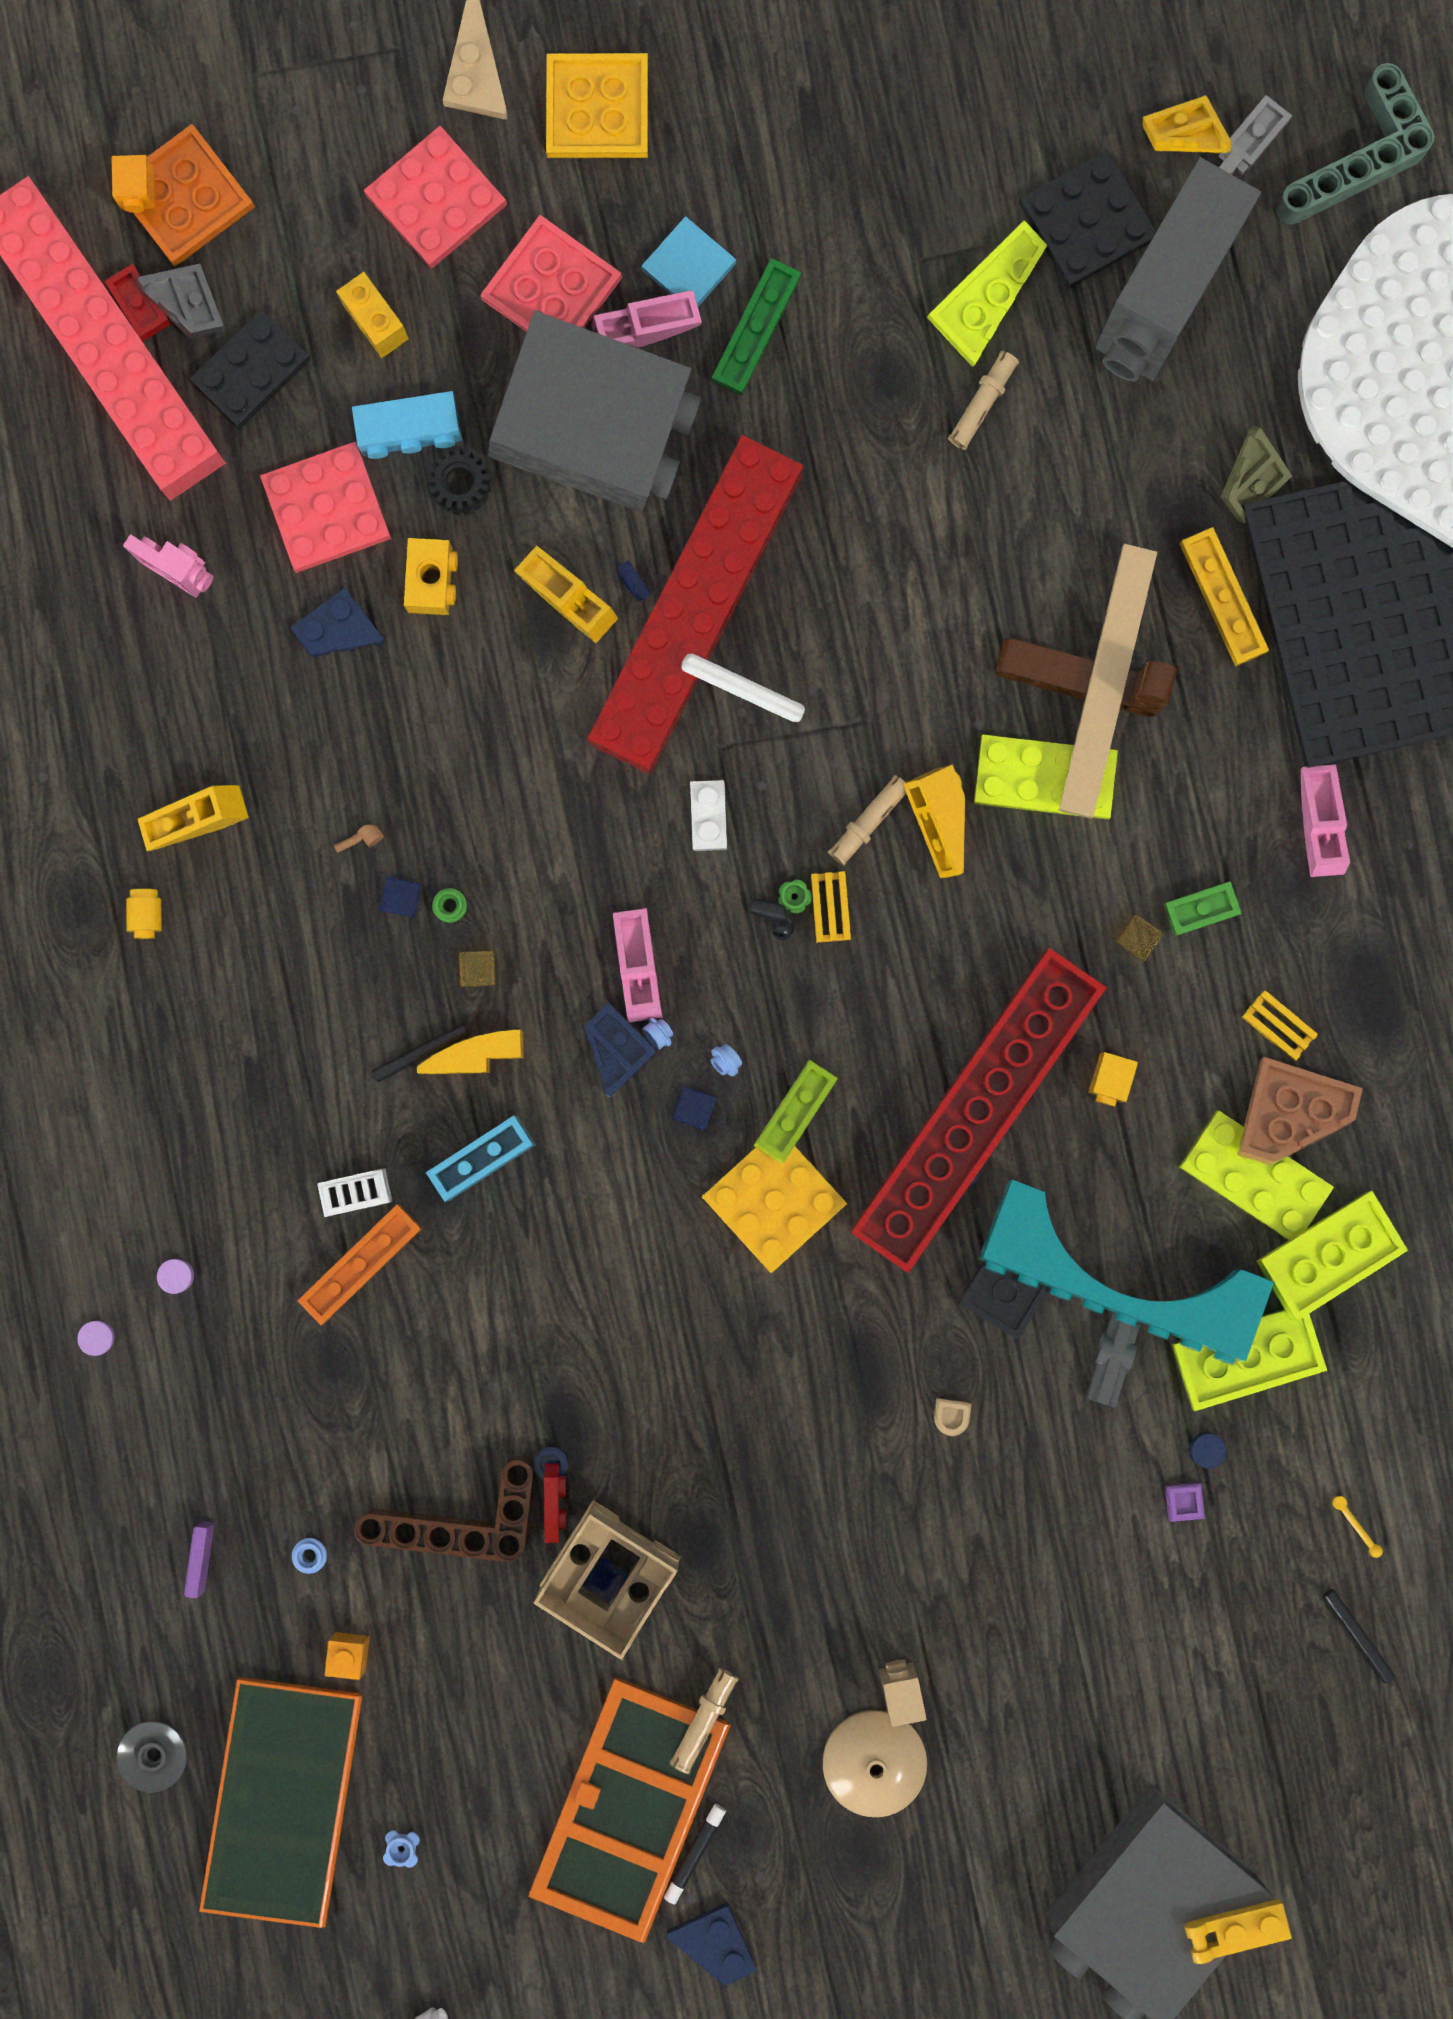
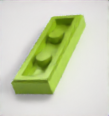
(795, 1112)

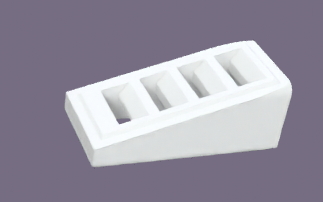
(381, 1185)

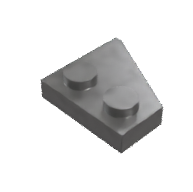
(184, 299)

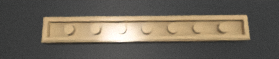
(1107, 681)

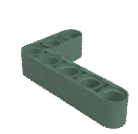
(1366, 160)

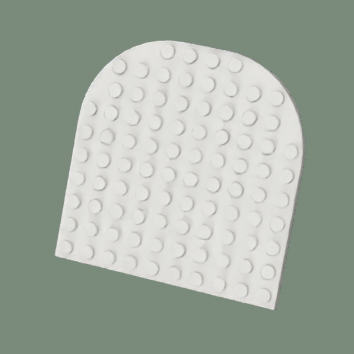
(1382, 366)

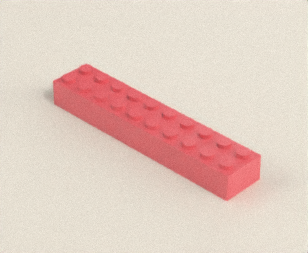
(103, 343)

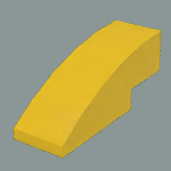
(566, 594)
(475, 1053)

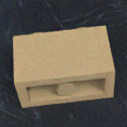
(902, 1693)

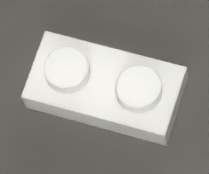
(708, 815)

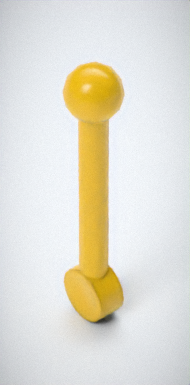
(1341, 1504)

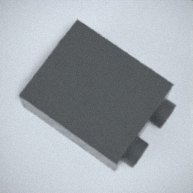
(1175, 271)
(593, 413)
(1132, 1905)

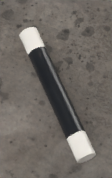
(694, 1854)

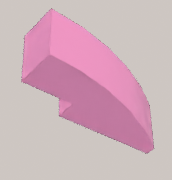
(650, 319)
(1324, 821)
(637, 965)

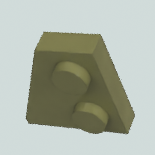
(1255, 474)

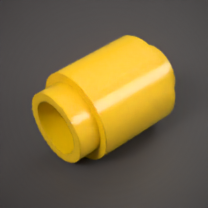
(143, 913)

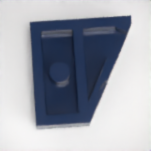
(616, 1048)
(715, 1944)

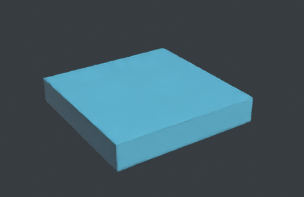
(689, 262)

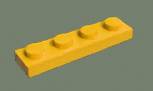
(1224, 596)

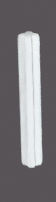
(743, 687)

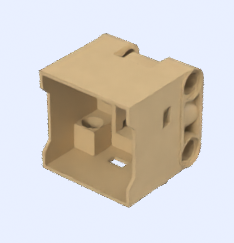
(619, 1624)

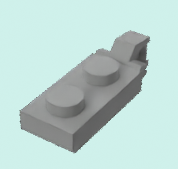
(1254, 136)

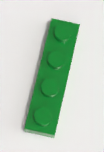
(756, 327)

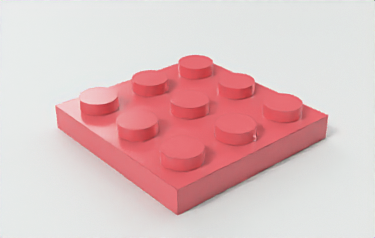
(435, 197)
(550, 276)
(325, 507)

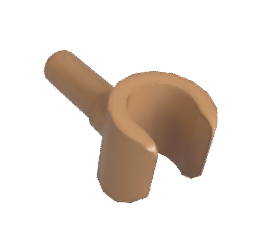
(368, 833)

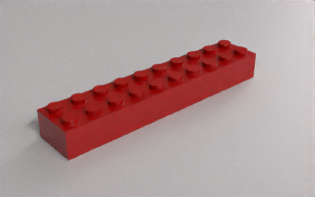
(696, 604)
(977, 1109)

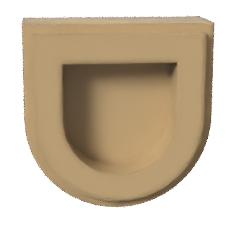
(951, 1416)

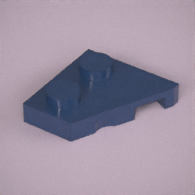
(336, 627)

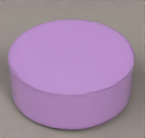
(175, 1276)
(96, 1338)

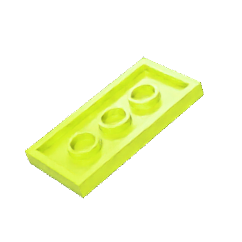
(1032, 775)
(1277, 1195)
(1332, 1256)
(1279, 1354)

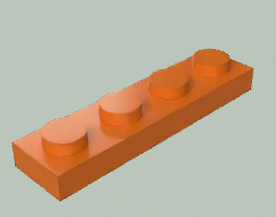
(359, 1264)

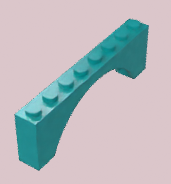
(1215, 1319)

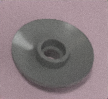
(140, 1768)

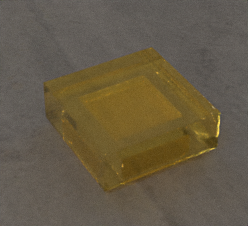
(1139, 938)
(477, 969)

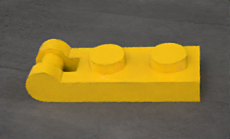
(1238, 1930)

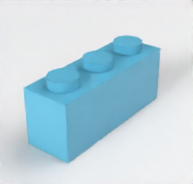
(407, 424)
(480, 1158)

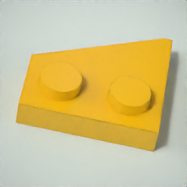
(1187, 128)

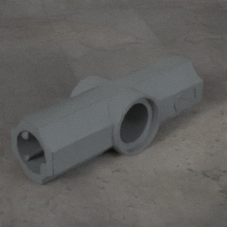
(1113, 1360)

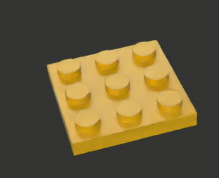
(597, 105)
(774, 1204)

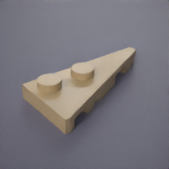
(473, 74)

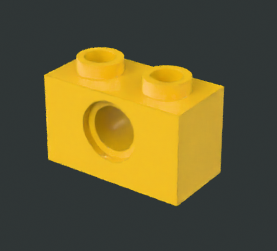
(372, 315)
(423, 557)

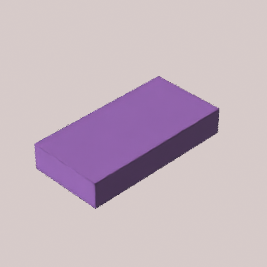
(199, 1559)

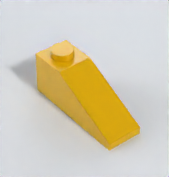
(193, 816)
(941, 817)

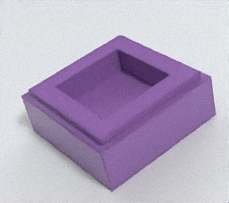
(1184, 1501)

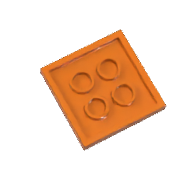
(192, 196)

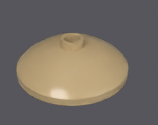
(871, 1740)

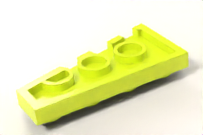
(982, 299)

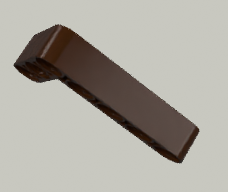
(1067, 674)
(459, 1528)

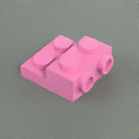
(173, 563)

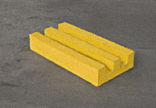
(828, 877)
(1301, 1043)

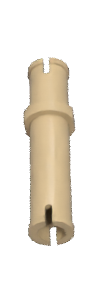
(991, 388)
(868, 821)
(711, 1706)

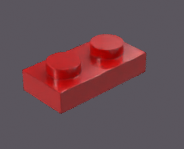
(138, 308)
(553, 1516)

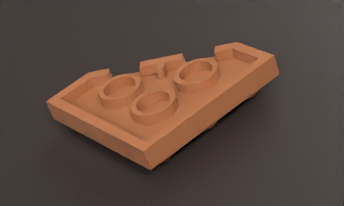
(1293, 1111)

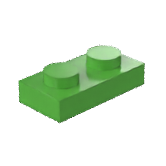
(1202, 908)

